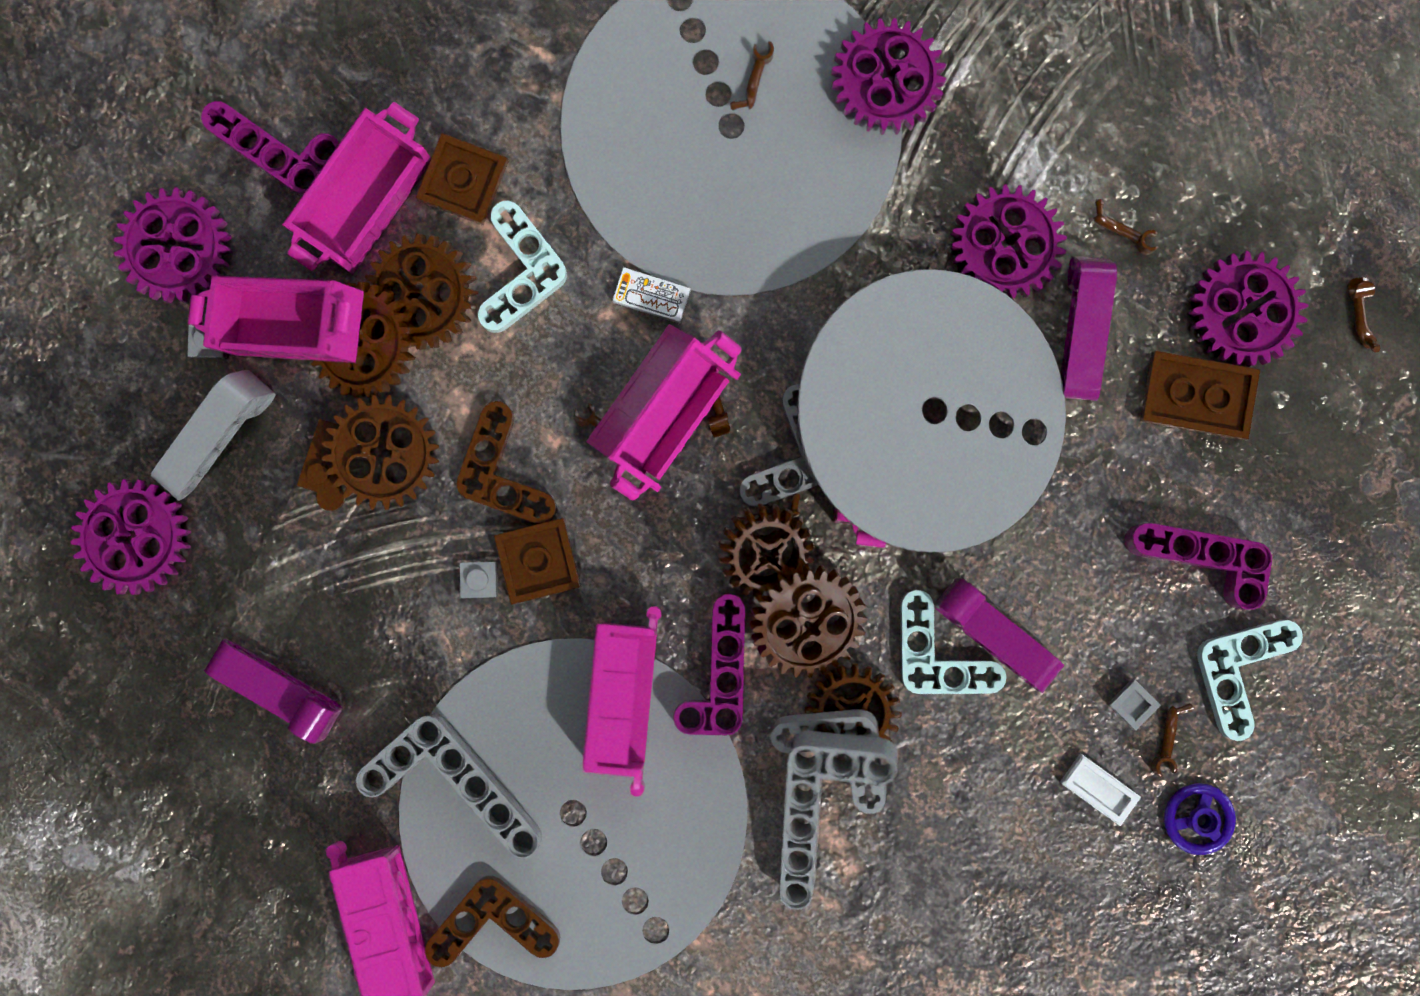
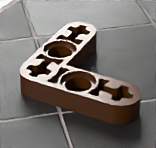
(492, 482)
(496, 912)

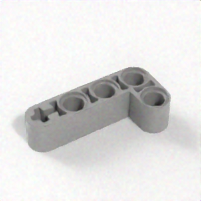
(210, 430)

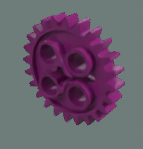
(917, 65)
(177, 214)
(1035, 226)
(1264, 335)
(101, 549)

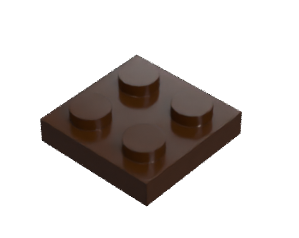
(462, 179)
(537, 561)

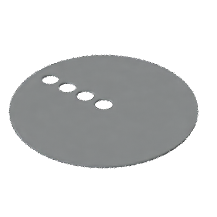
(865, 421)

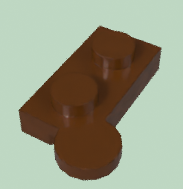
(314, 469)

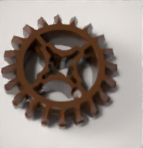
(774, 541)
(862, 698)

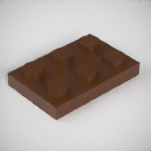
(1200, 395)

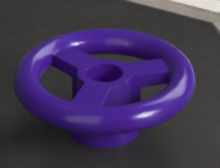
(1213, 820)

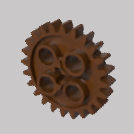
(441, 268)
(387, 350)
(347, 447)
(786, 603)

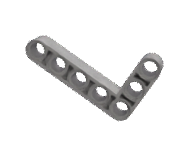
(457, 777)
(808, 803)

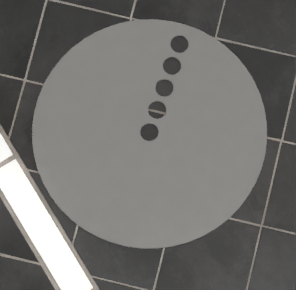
(710, 206)
(529, 729)

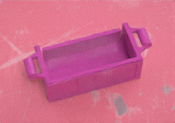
(358, 190)
(279, 318)
(663, 406)
(621, 699)
(380, 922)

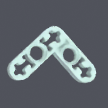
(534, 263)
(926, 658)
(1232, 659)

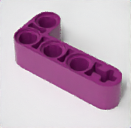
(267, 147)
(1088, 325)
(1198, 555)
(998, 635)
(719, 664)
(303, 707)

